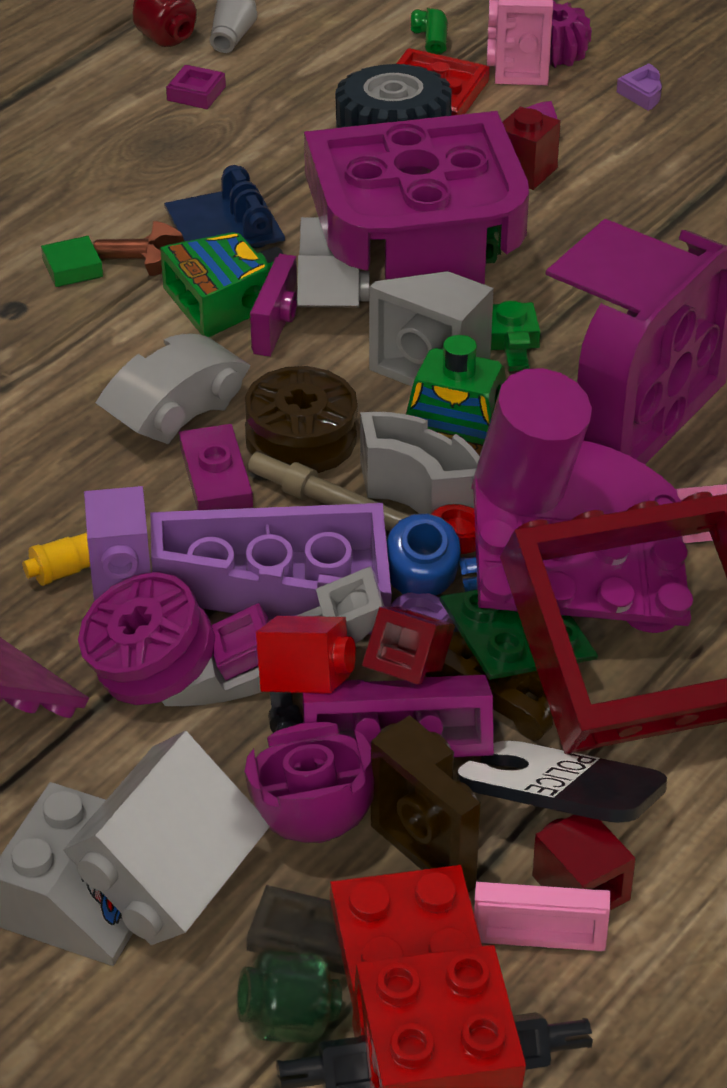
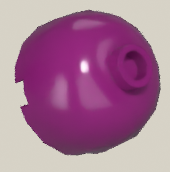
(311, 781)

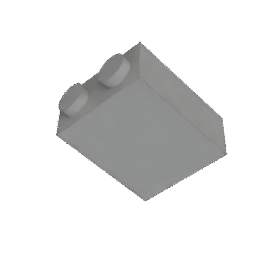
(167, 839)

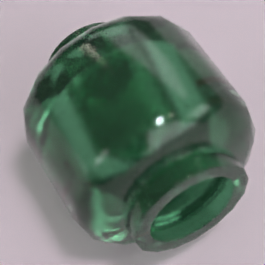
(288, 997)

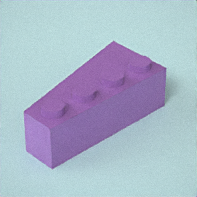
(269, 553)

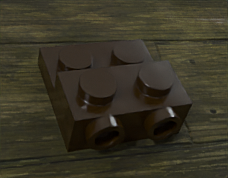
(420, 803)

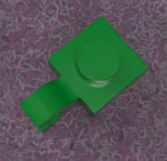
(515, 331)

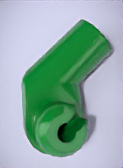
(435, 25)

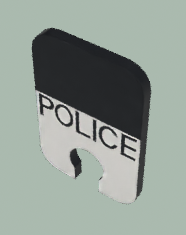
(565, 781)

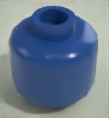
(423, 554)

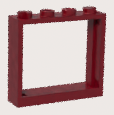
(627, 719)

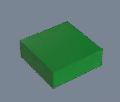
(72, 261)

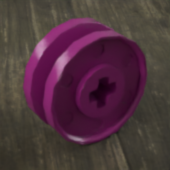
(146, 638)

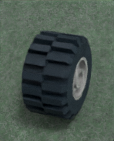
(391, 95)

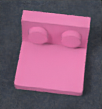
(520, 41)

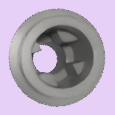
(231, 23)

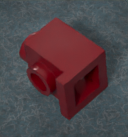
(407, 644)

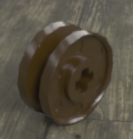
(302, 417)

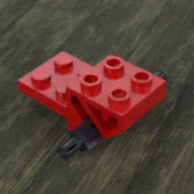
(425, 994)

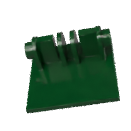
(499, 637)

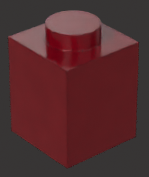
(535, 143)
(583, 856)

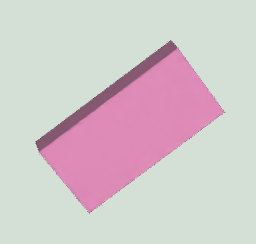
(542, 916)

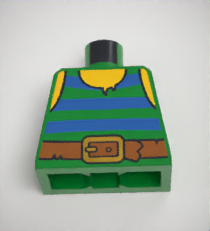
(215, 279)
(457, 391)

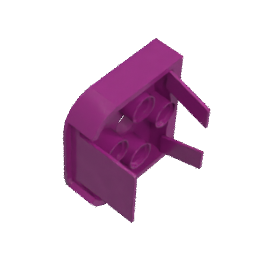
(378, 187)
(670, 349)

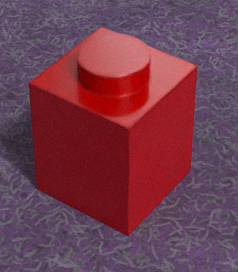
(304, 654)

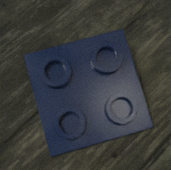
(233, 209)

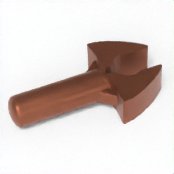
(146, 248)

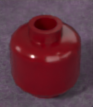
(165, 20)

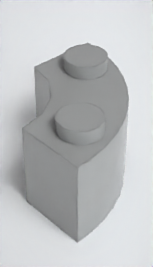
(322, 277)
(173, 385)
(413, 463)

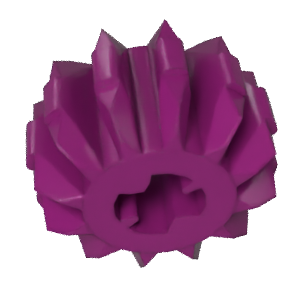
(569, 35)

